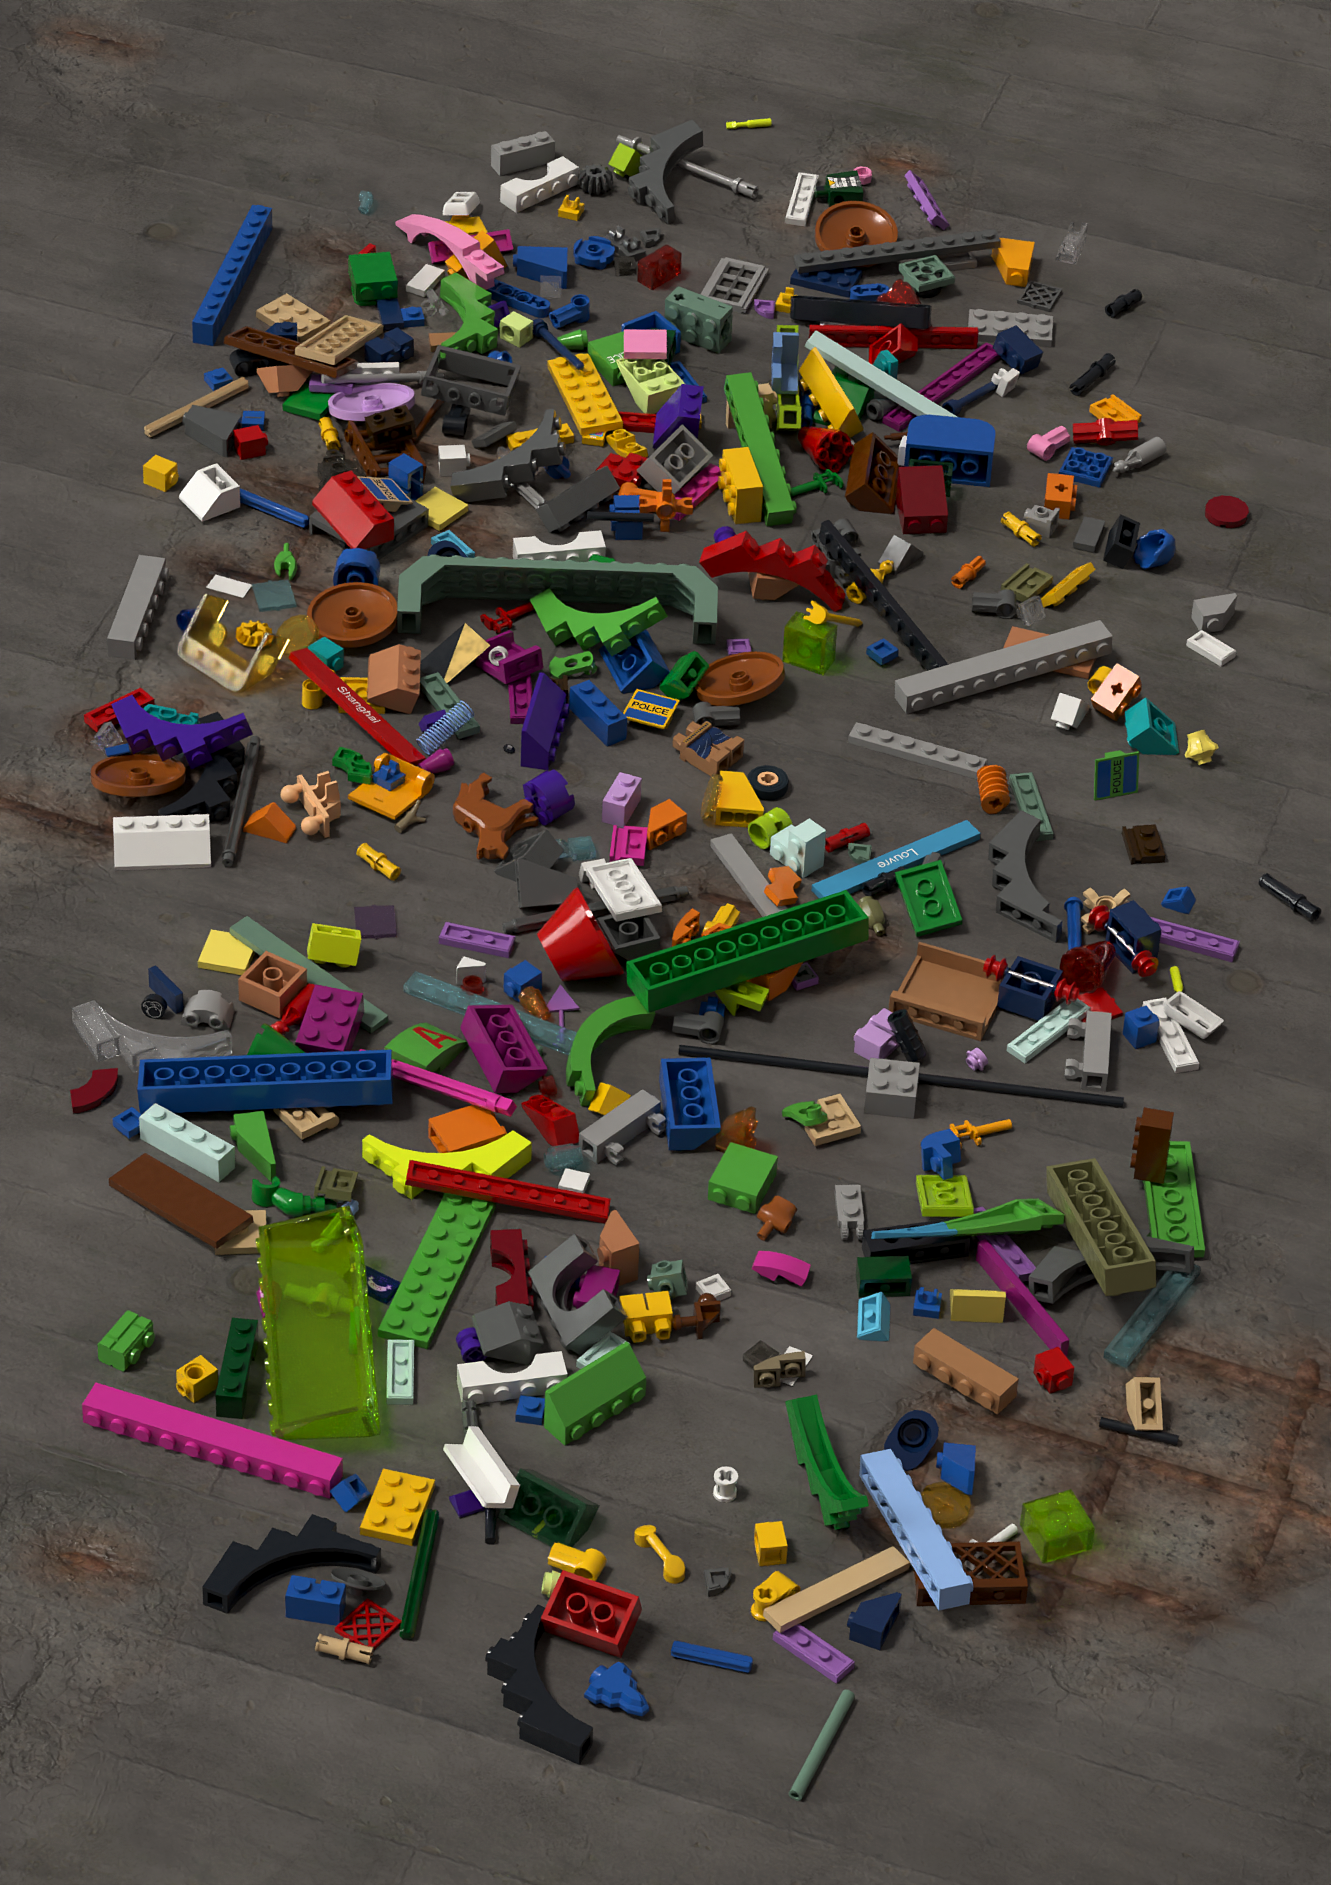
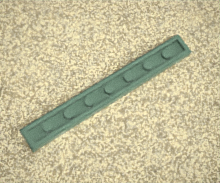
(262, 940)

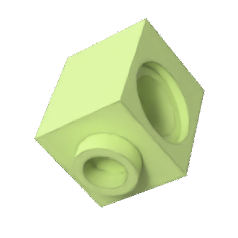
(516, 329)

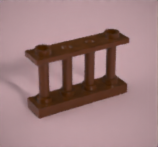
(369, 462)

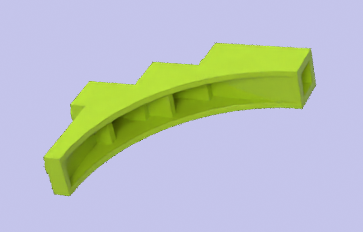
(788, 405)

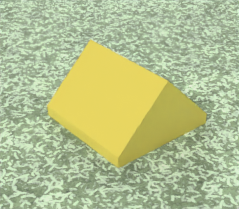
(977, 1305)

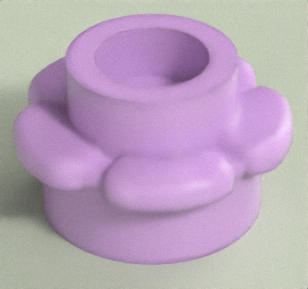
(976, 1059)

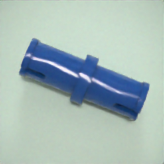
(807, 409)

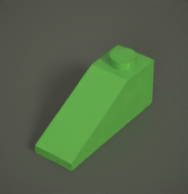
(254, 1141)

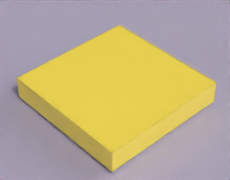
(442, 508)
(225, 954)

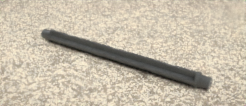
(241, 800)
(597, 908)

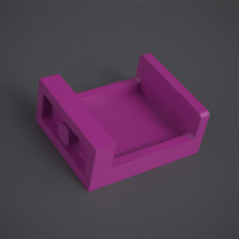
(516, 665)

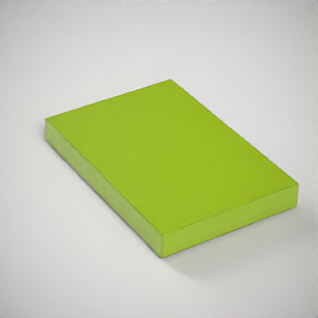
(944, 1197)

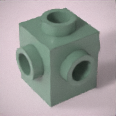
(668, 1277)

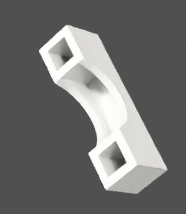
(521, 194)
(578, 550)
(485, 1385)

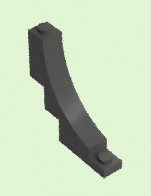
(1018, 895)

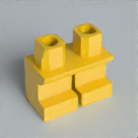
(647, 1316)

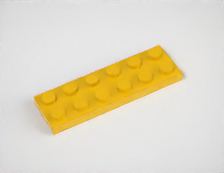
(585, 395)

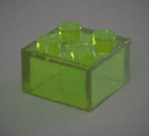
(809, 644)
(1057, 1526)

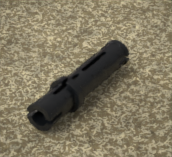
(1096, 370)
(1296, 901)

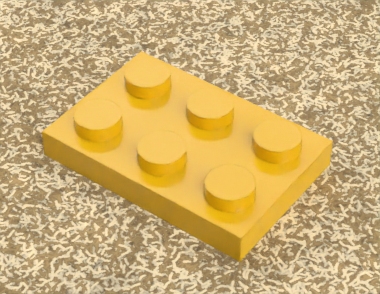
(397, 1507)

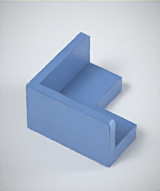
(785, 362)

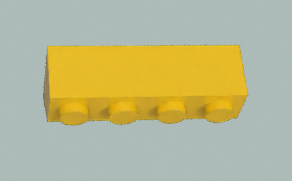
(828, 395)

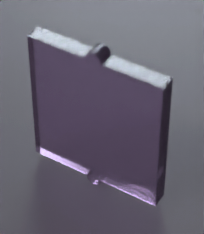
(375, 921)

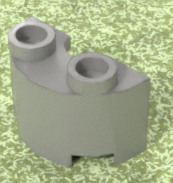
(208, 1008)

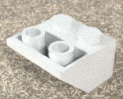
(211, 493)

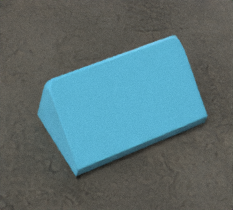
(874, 1318)

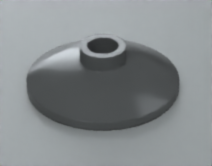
(357, 1580)

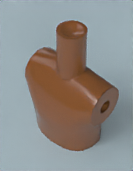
(776, 1215)

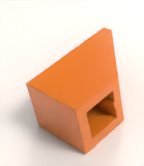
(665, 823)

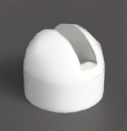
(494, 659)

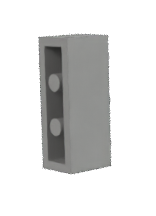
(522, 153)

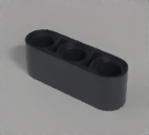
(246, 362)

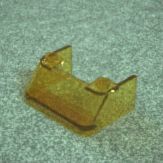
(204, 649)

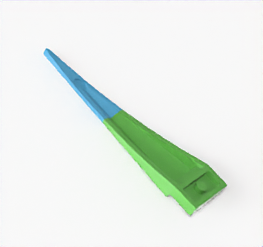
(1014, 1217)

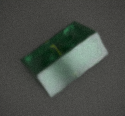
(549, 1510)

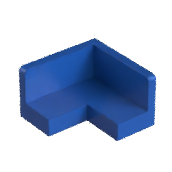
(653, 320)

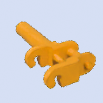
(974, 1132)

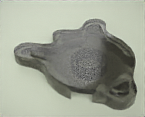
(334, 464)

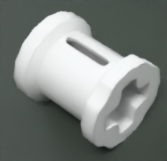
(725, 1481)

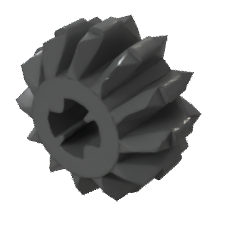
(595, 179)

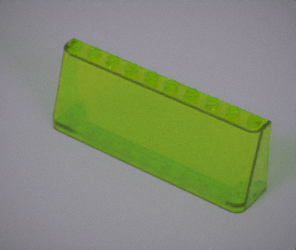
(317, 1328)

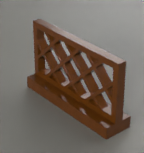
(987, 1591)

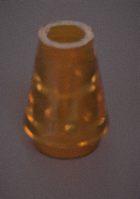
(534, 1003)

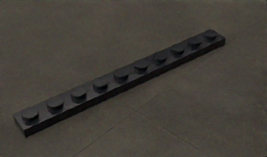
(880, 597)

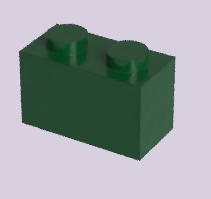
(885, 1275)

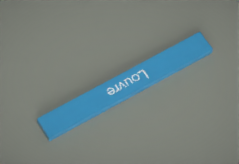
(906, 856)

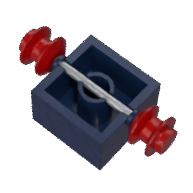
(1132, 934)
(1029, 986)

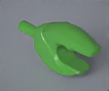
(285, 560)

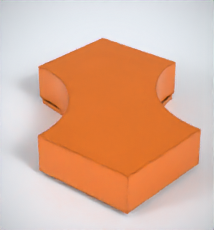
(783, 882)

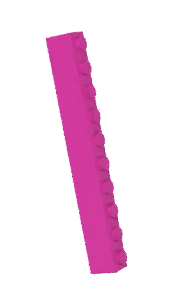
(212, 1440)

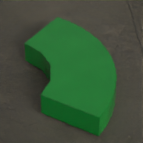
(354, 764)

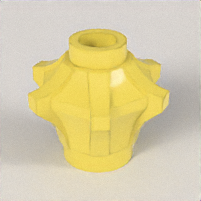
(1200, 747)

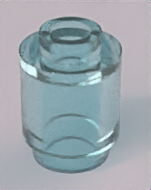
(563, 1157)

